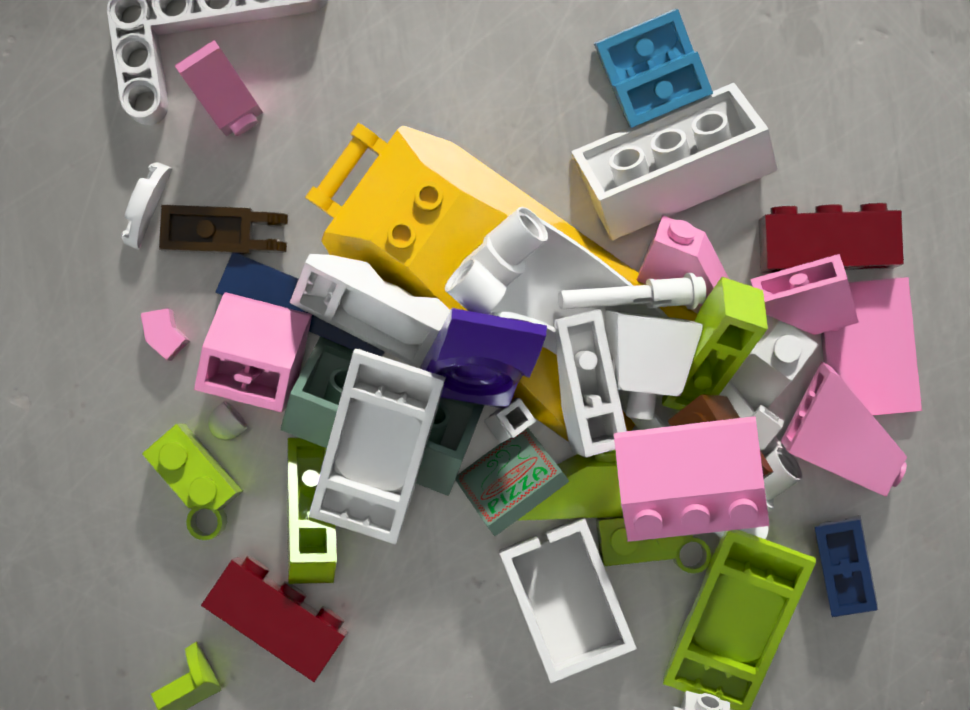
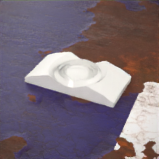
(371, 309)
(376, 446)

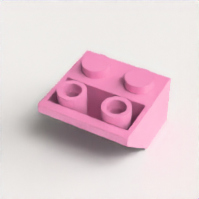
(253, 352)

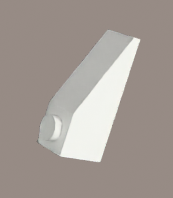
(587, 384)

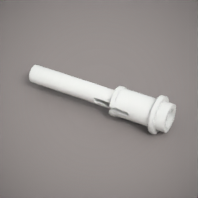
(656, 293)

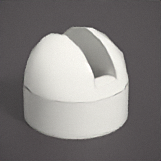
(226, 422)

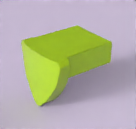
(191, 687)

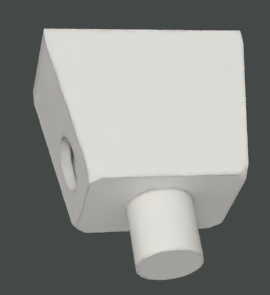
(650, 356)

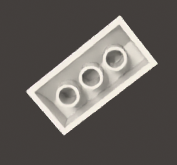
(675, 161)

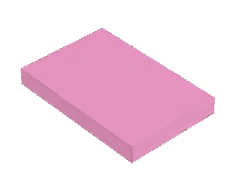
(879, 351)

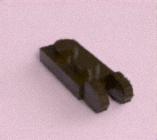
(217, 230)

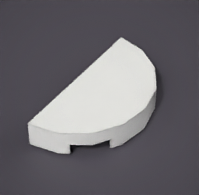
(143, 204)

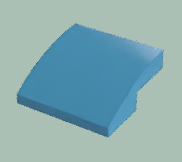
(653, 68)

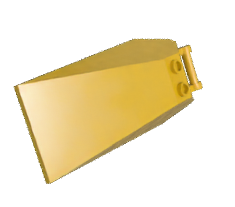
(427, 211)

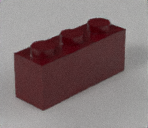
(862, 238)
(275, 616)

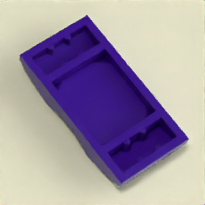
(484, 356)

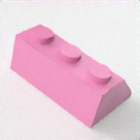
(691, 479)

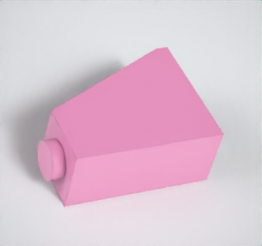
(843, 436)

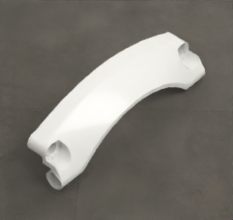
(519, 278)

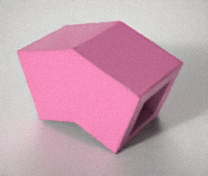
(162, 333)

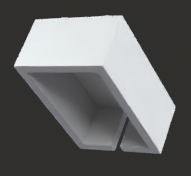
(567, 600)

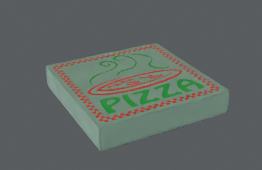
(511, 480)

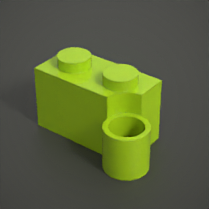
(193, 476)
(616, 549)

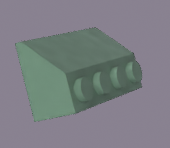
(317, 397)

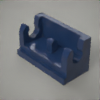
(846, 567)

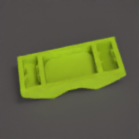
(738, 618)

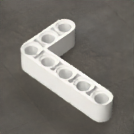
(155, 22)

